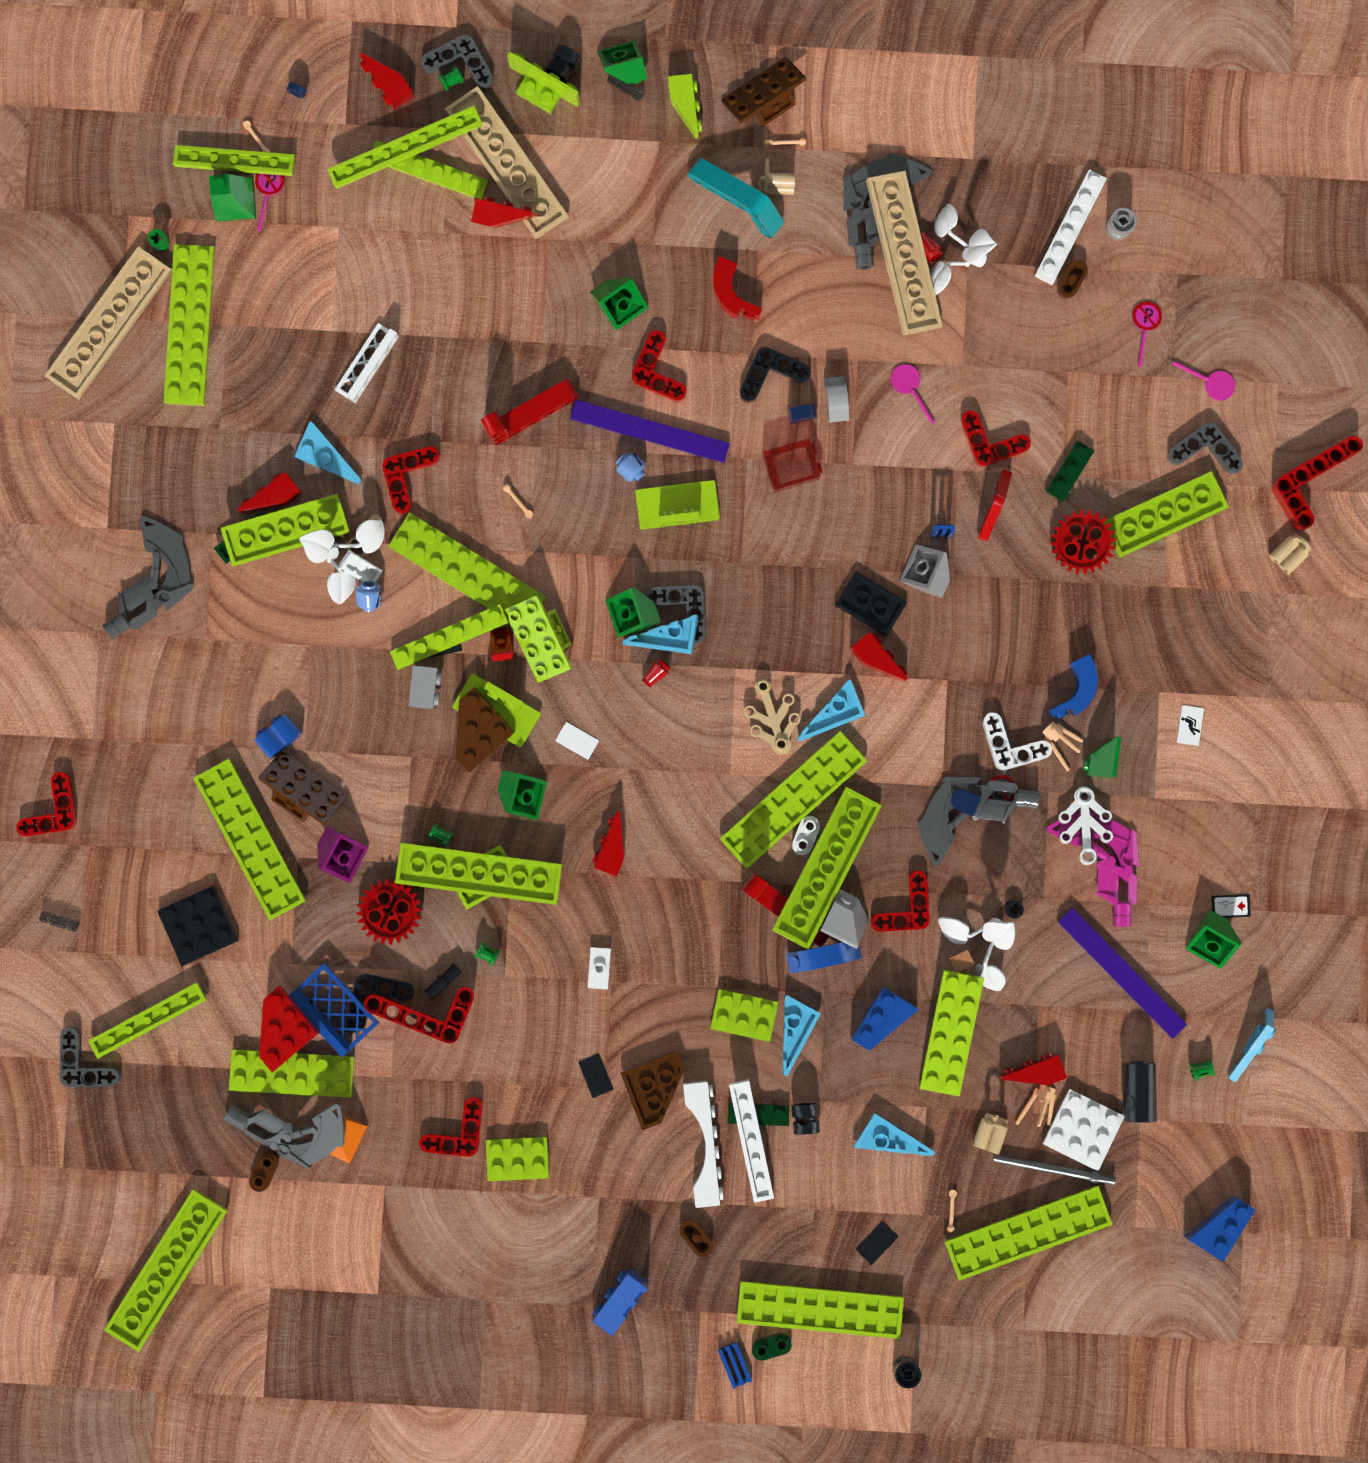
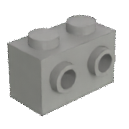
(424, 687)

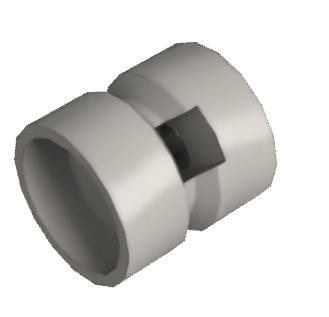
(1121, 224)

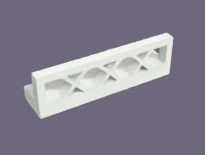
(371, 365)

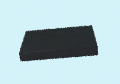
(871, 604)

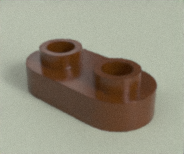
(1071, 280)
(264, 1172)
(695, 1237)

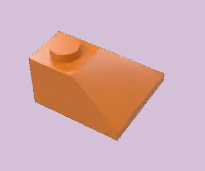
(353, 1135)

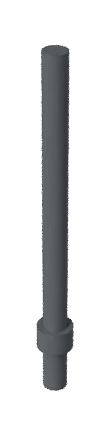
(1093, 1176)

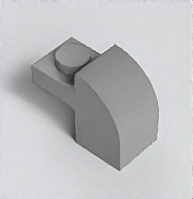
(836, 399)

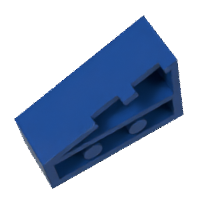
(882, 1018)
(1222, 1228)
(619, 1301)

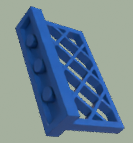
(323, 1025)

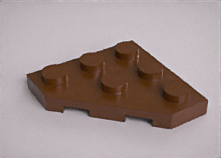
(478, 730)
(653, 1087)

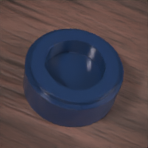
(296, 90)

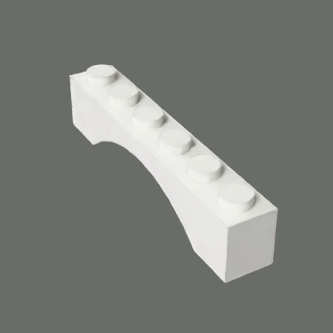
(706, 1186)

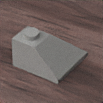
(927, 571)
(845, 919)

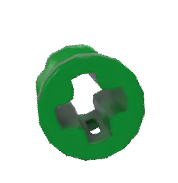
(450, 78)
(162, 244)
(440, 835)
(487, 954)
(1201, 1069)

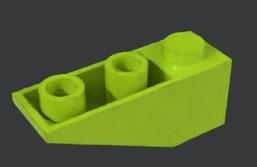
(683, 100)

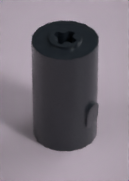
(1139, 1091)

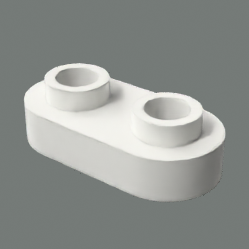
(805, 835)

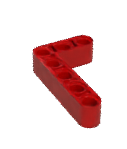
(528, 413)
(1310, 473)
(773, 901)
(422, 1018)

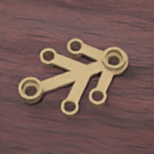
(773, 719)

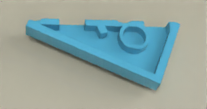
(320, 453)
(675, 637)
(839, 710)
(798, 1024)
(1255, 1044)
(884, 1136)

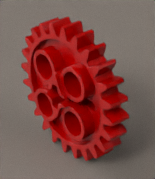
(1101, 545)
(406, 920)

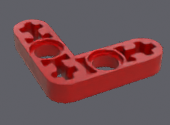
(648, 370)
(990, 450)
(398, 474)
(996, 505)
(57, 817)
(909, 916)
(473, 1137)

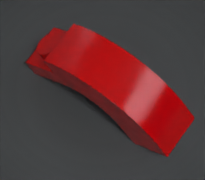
(724, 294)

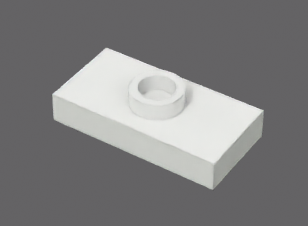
(359, 567)
(599, 968)

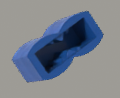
(277, 736)

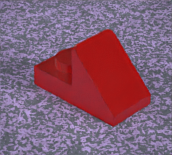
(501, 644)

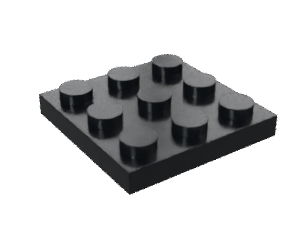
(197, 926)

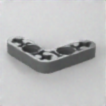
(459, 53)
(1203, 441)
(684, 599)
(75, 1067)

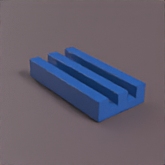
(949, 530)
(741, 1381)

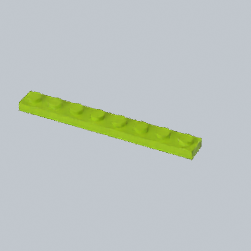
(405, 147)

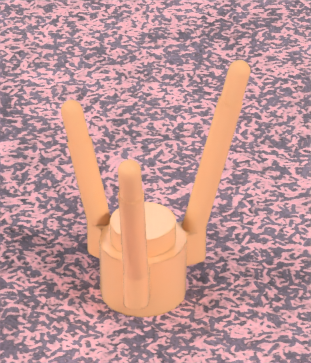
(1055, 731)
(1045, 1095)

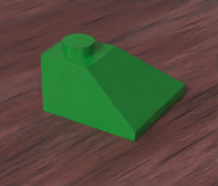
(624, 62)
(232, 197)
(619, 301)
(632, 612)
(1104, 760)
(521, 794)
(1214, 940)

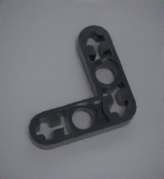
(772, 365)
(375, 988)

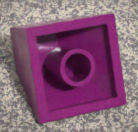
(339, 854)

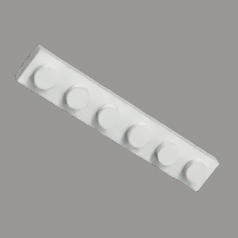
(1070, 227)
(751, 1140)

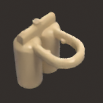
(776, 182)
(1291, 553)
(991, 1133)

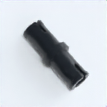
(442, 981)

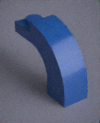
(1086, 686)
(822, 957)

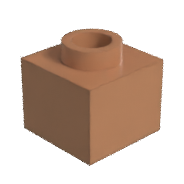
(961, 961)

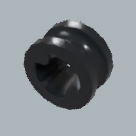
(1010, 904)

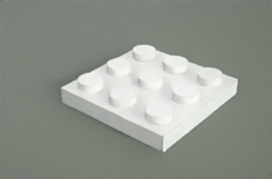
(1083, 1129)

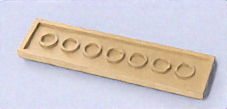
(509, 165)
(904, 253)
(108, 323)

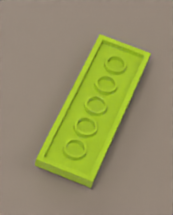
(1166, 514)
(282, 529)
(951, 1032)
(298, 1075)

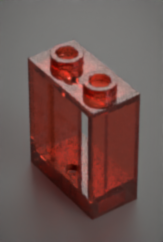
(772, 471)

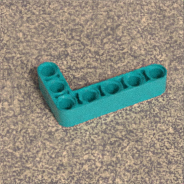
(739, 194)

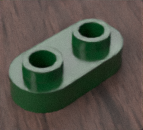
(770, 1343)

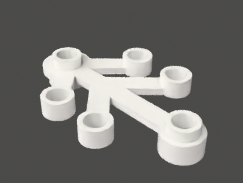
(1085, 821)

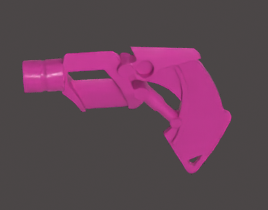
(1126, 849)

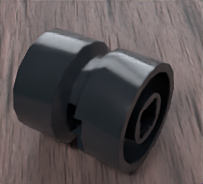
(564, 61)
(804, 1111)
(906, 1372)

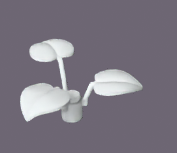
(974, 254)
(320, 546)
(995, 931)

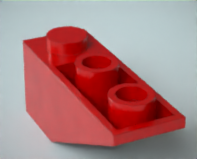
(391, 83)
(497, 215)
(274, 495)
(872, 655)
(612, 851)
(1043, 1071)

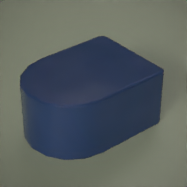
(802, 413)
(965, 802)

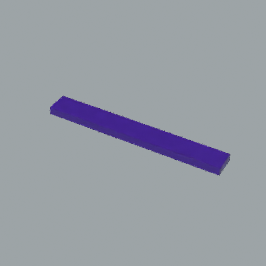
(650, 431)
(1121, 973)

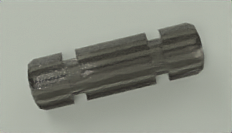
(628, 89)
(59, 921)

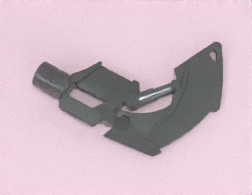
(855, 194)
(169, 547)
(935, 825)
(327, 1132)

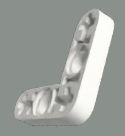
(1011, 754)

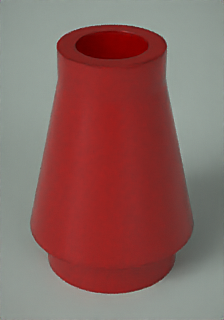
(931, 248)
(656, 672)

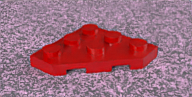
(282, 1029)

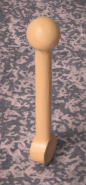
(247, 125)
(802, 141)
(528, 513)
(952, 1193)

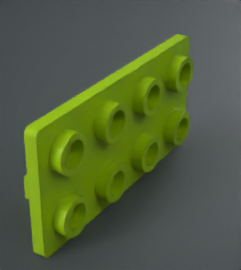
(540, 87)
(677, 504)
(540, 637)
(514, 711)

